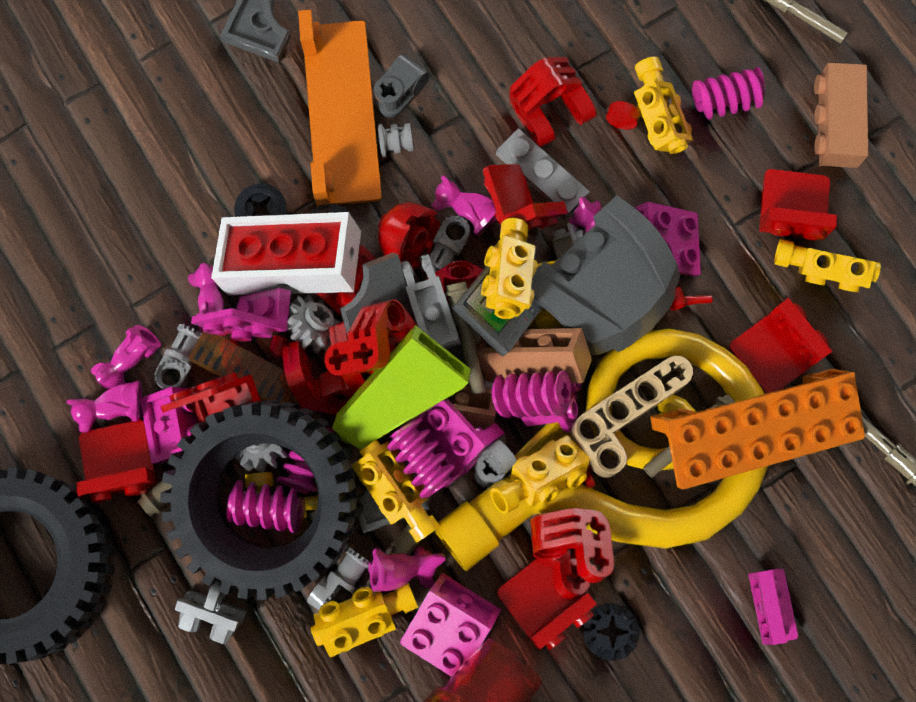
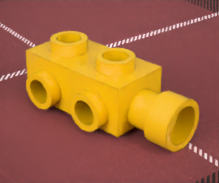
(660, 119)
(510, 263)
(835, 266)
(542, 475)
(391, 489)
(359, 618)

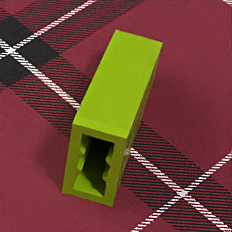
(411, 382)

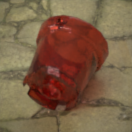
(489, 676)

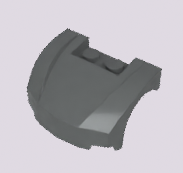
(611, 280)

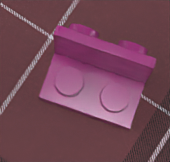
(680, 233)
(255, 315)
(456, 437)
(449, 625)

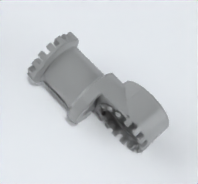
(444, 247)
(177, 357)
(494, 456)
(345, 575)

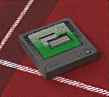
(497, 332)

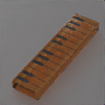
(226, 358)

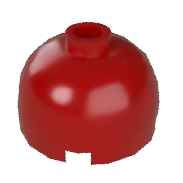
(408, 232)

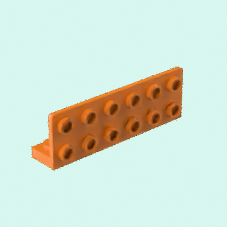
(340, 112)
(763, 428)

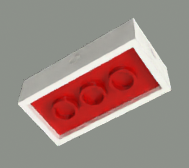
(288, 253)

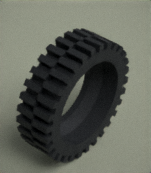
(199, 512)
(80, 565)

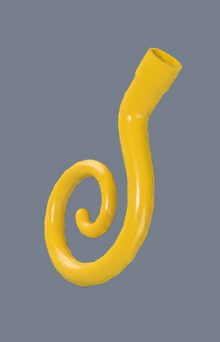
(478, 526)

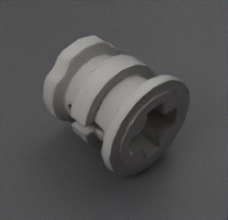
(395, 138)

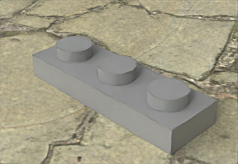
(542, 171)

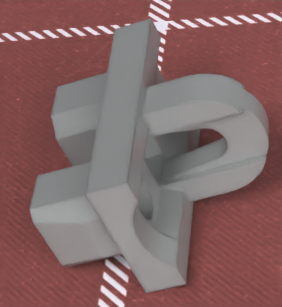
(212, 609)

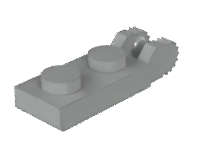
(431, 305)

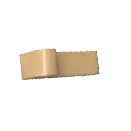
(634, 408)

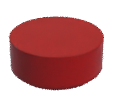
(623, 115)

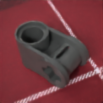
(399, 85)

